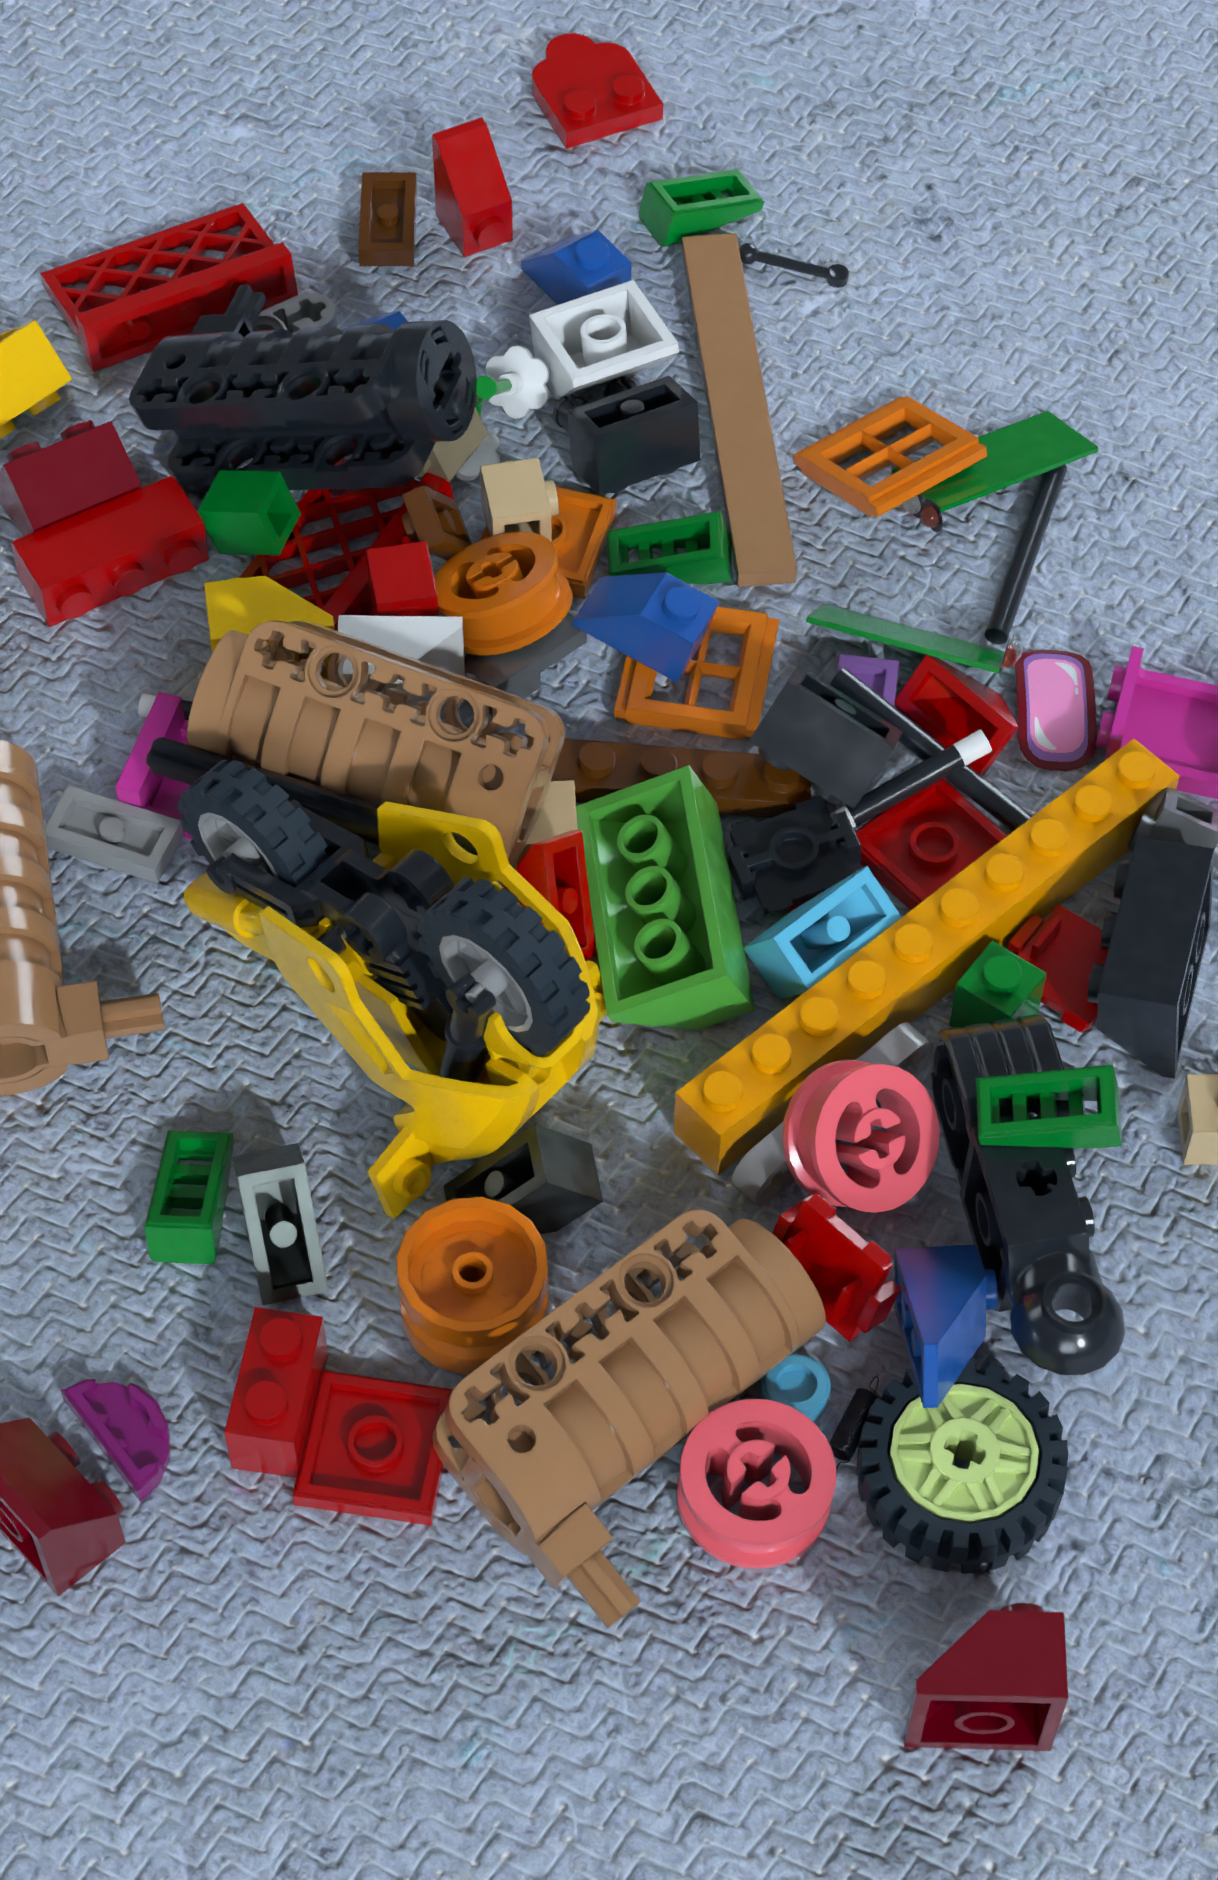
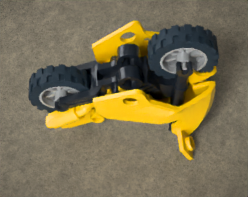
(428, 942)

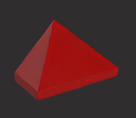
(955, 706)

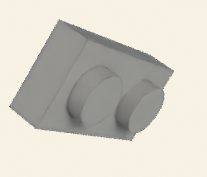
(113, 833)

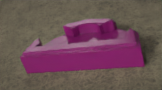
(126, 1428)

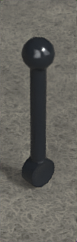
(835, 275)

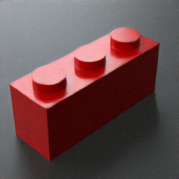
(110, 551)

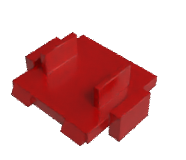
(1066, 951)
(840, 1265)

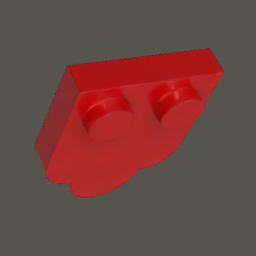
(592, 90)

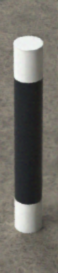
(917, 778)

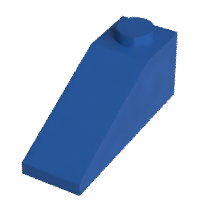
(941, 1312)

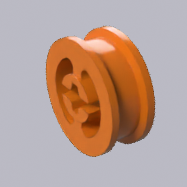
(504, 592)

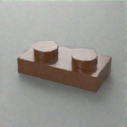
(387, 219)
(435, 520)

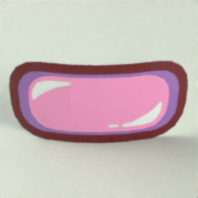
(1056, 709)

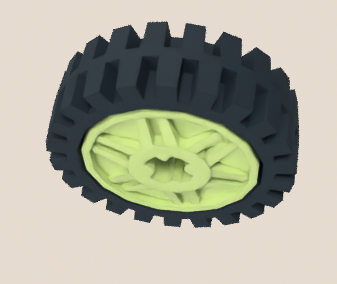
(952, 1511)

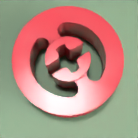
(842, 1105)
(773, 1520)

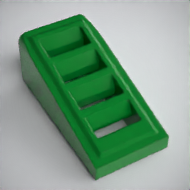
(680, 207)
(689, 532)
(1072, 1131)
(189, 1234)

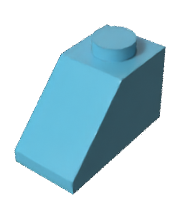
(822, 934)

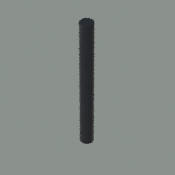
(1024, 555)
(925, 746)

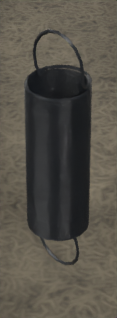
(849, 1430)

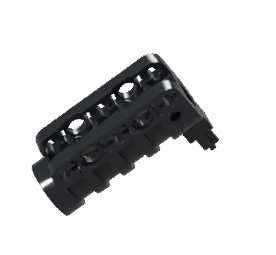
(306, 398)

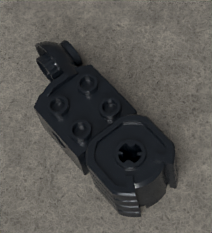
(1025, 1201)

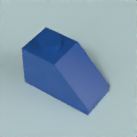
(578, 267)
(649, 619)

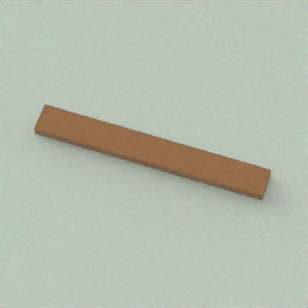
(738, 412)

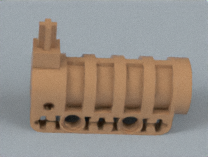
(372, 744)
(40, 1016)
(627, 1395)

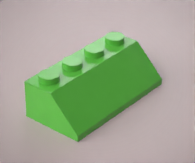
(664, 905)

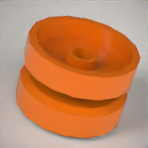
(470, 1281)

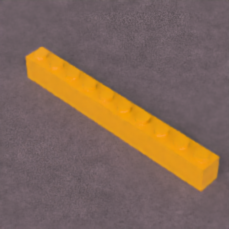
(920, 955)

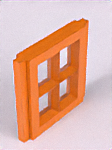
(957, 453)
(748, 690)

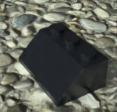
(1154, 950)

